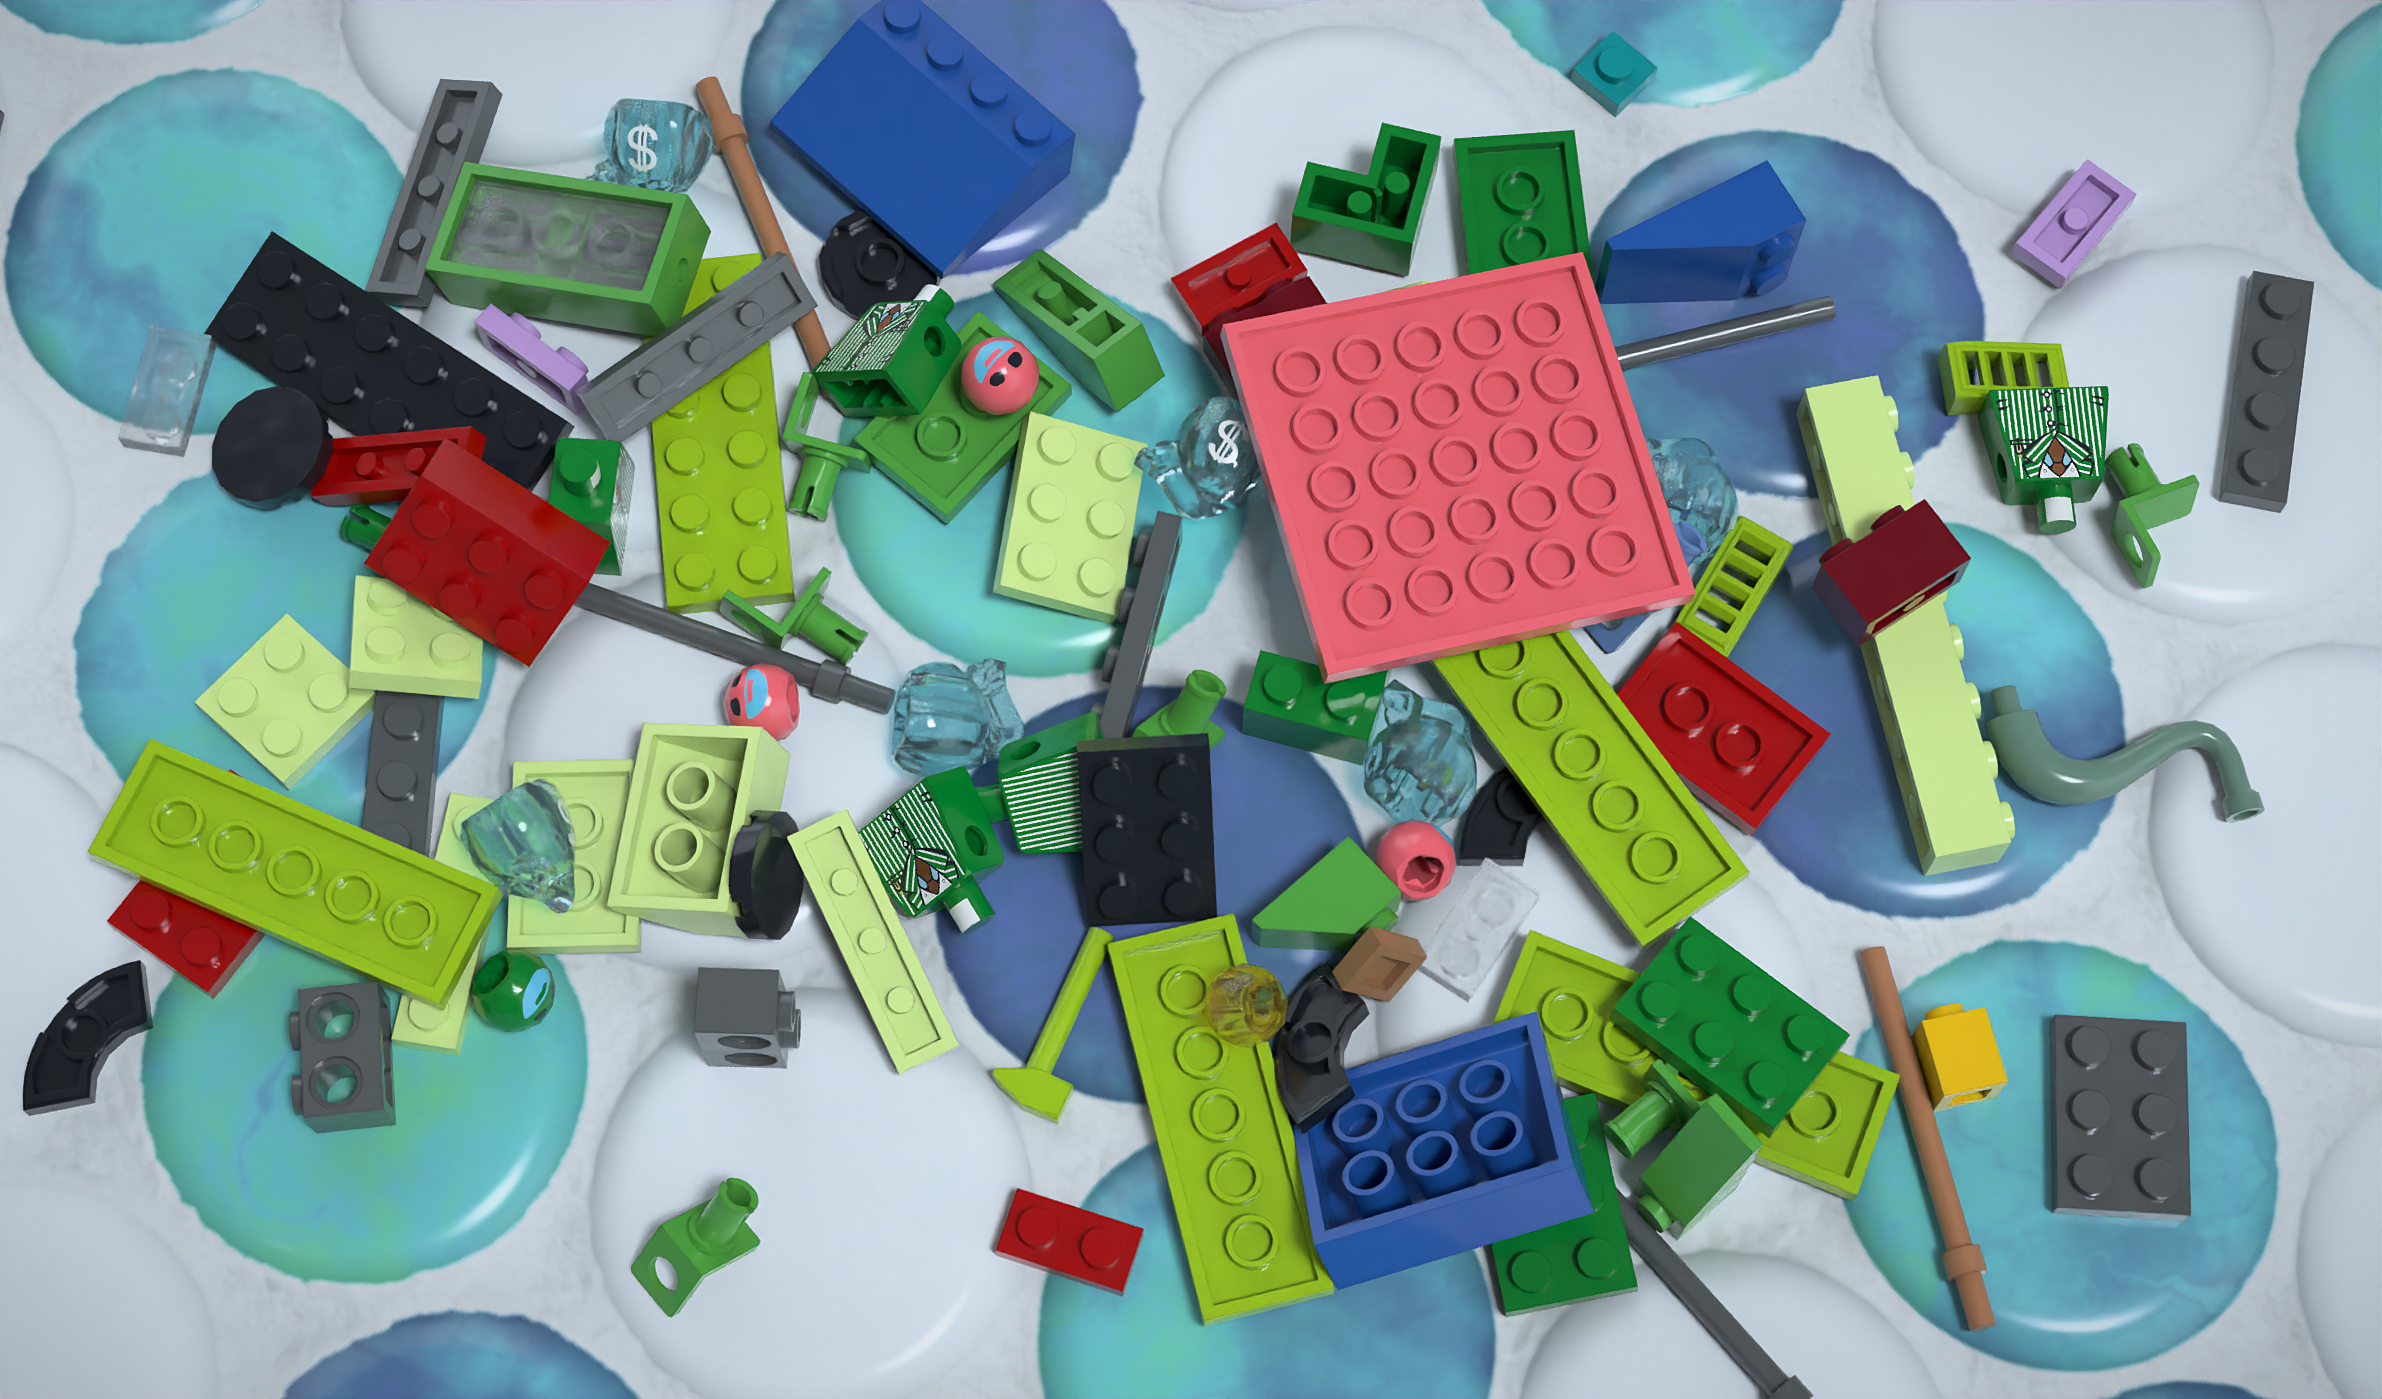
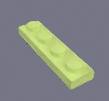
(873, 941)
(416, 1022)

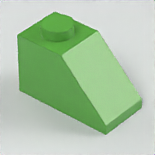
(1330, 904)

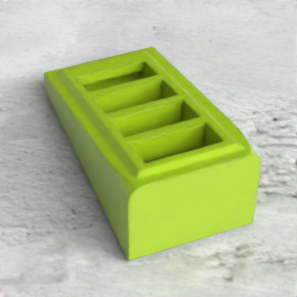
(1961, 356)
(1760, 545)

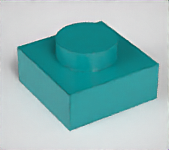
(1614, 74)

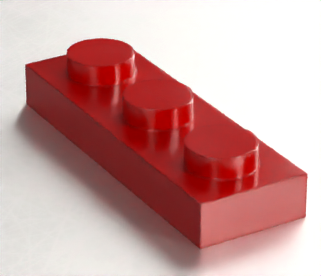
(385, 464)

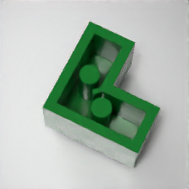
(1373, 215)
(1296, 708)

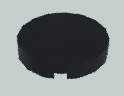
(869, 266)
(272, 447)
(766, 876)

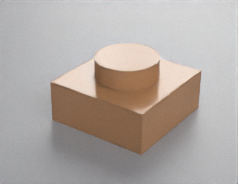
(1379, 964)

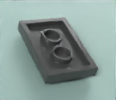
(2119, 1118)

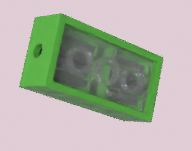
(568, 249)

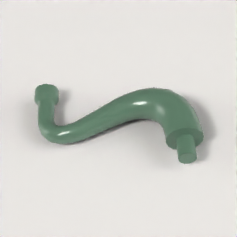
(2069, 781)

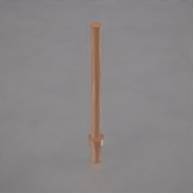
(731, 140)
(1962, 1259)

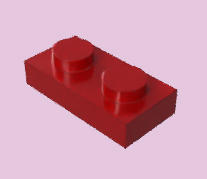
(1236, 276)
(1070, 1242)

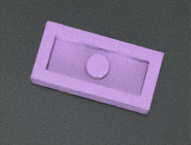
(2073, 223)
(519, 346)

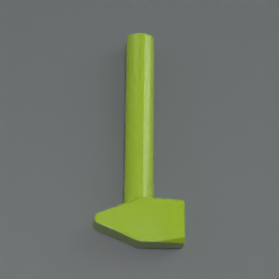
(1034, 1086)

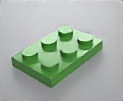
(954, 445)

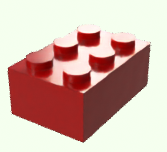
(487, 552)

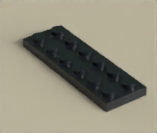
(374, 363)

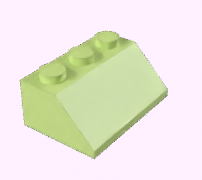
(682, 819)

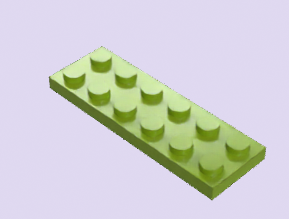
(723, 477)
(1596, 780)
(296, 874)
(1217, 1127)
(1821, 1140)

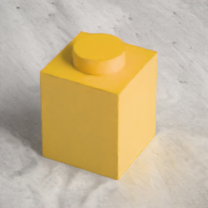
(1958, 1056)

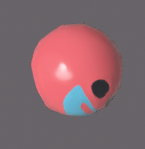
(1000, 375)
(763, 698)
(1417, 859)

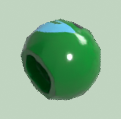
(513, 990)

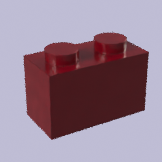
(1889, 571)

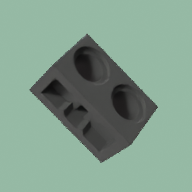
(745, 1018)
(359, 1054)

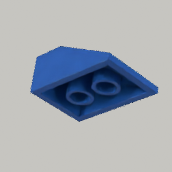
(1707, 247)

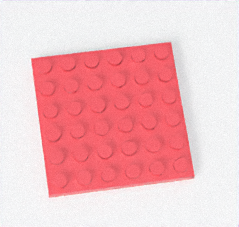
(1455, 466)

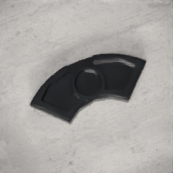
(1499, 824)
(82, 1036)
(1313, 1047)

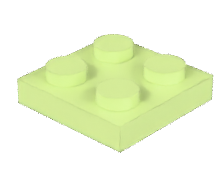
(409, 644)
(286, 702)

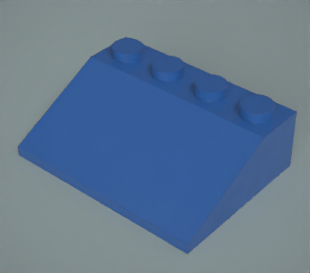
(925, 133)
(1442, 1154)

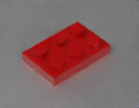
(1721, 728)
(185, 936)

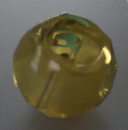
(1246, 1005)

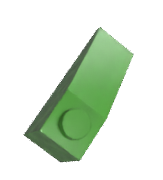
(1083, 329)
(1696, 1169)

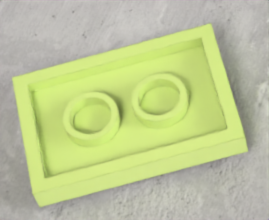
(1069, 518)
(597, 805)

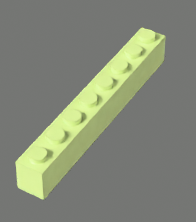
(1916, 662)

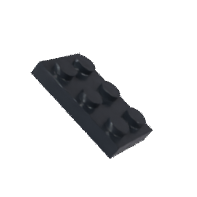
(1147, 829)

